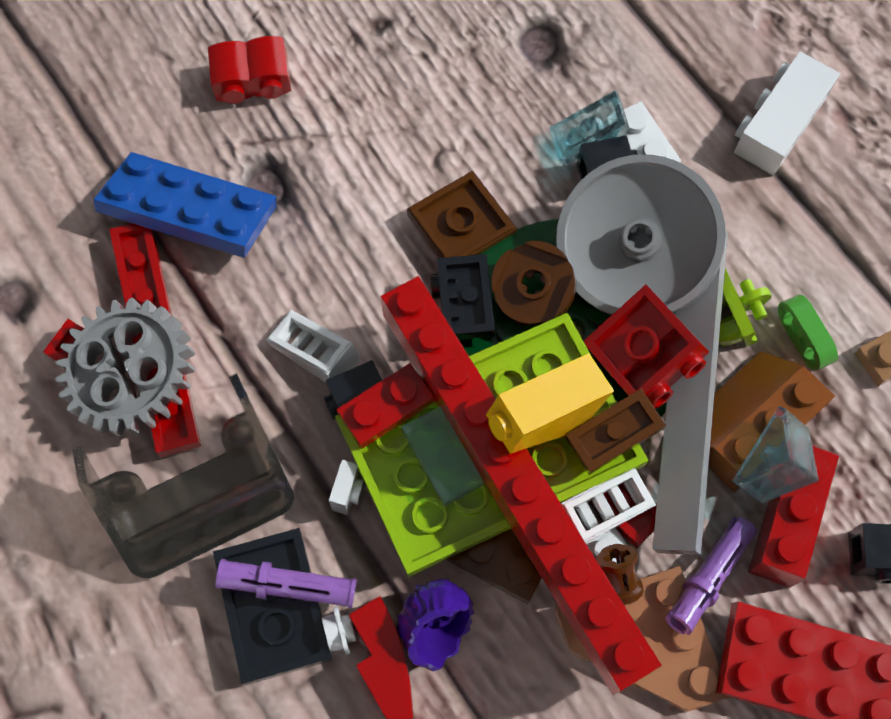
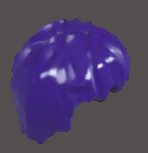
(434, 622)

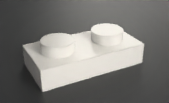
(646, 135)

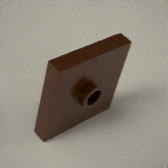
(461, 218)

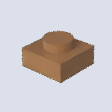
(877, 358)

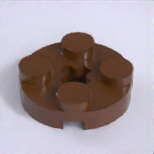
(524, 262)

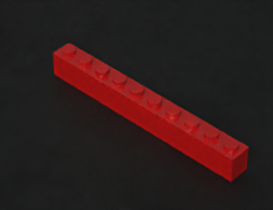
(520, 491)

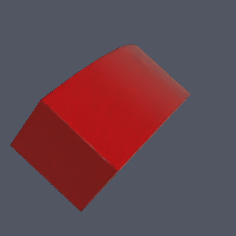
(386, 667)

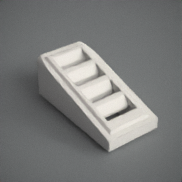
(336, 359)
(635, 488)

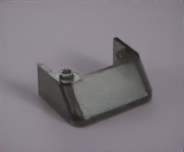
(196, 508)

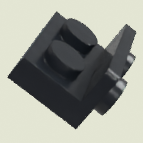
(465, 295)

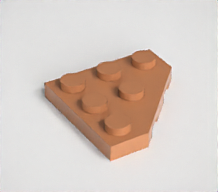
(688, 661)

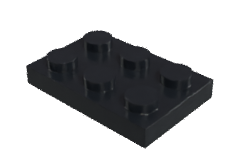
(274, 632)

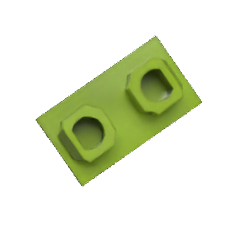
(738, 326)

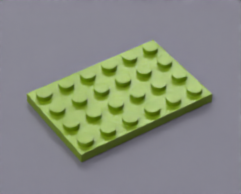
(404, 497)

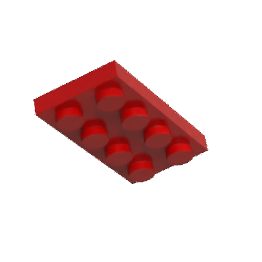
(803, 667)

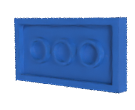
(186, 204)

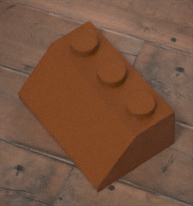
(749, 402)

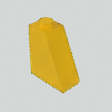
(549, 404)

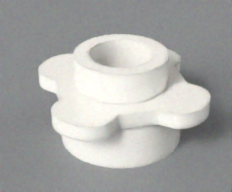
(338, 631)

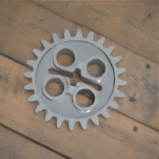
(91, 385)

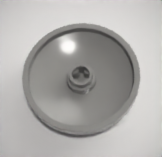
(639, 226)

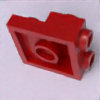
(647, 347)

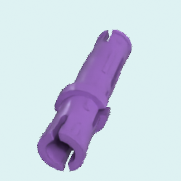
(279, 582)
(703, 586)

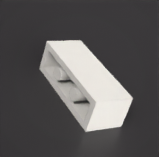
(784, 112)

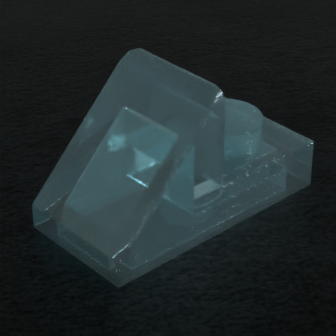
(593, 123)

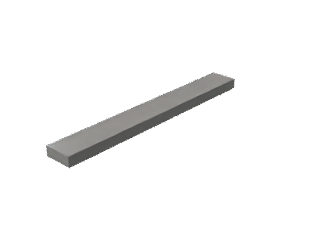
(688, 434)

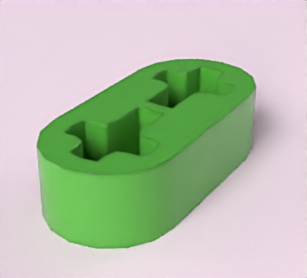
(807, 332)

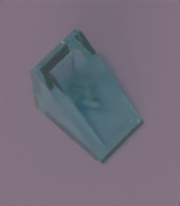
(779, 460)

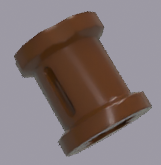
(622, 571)

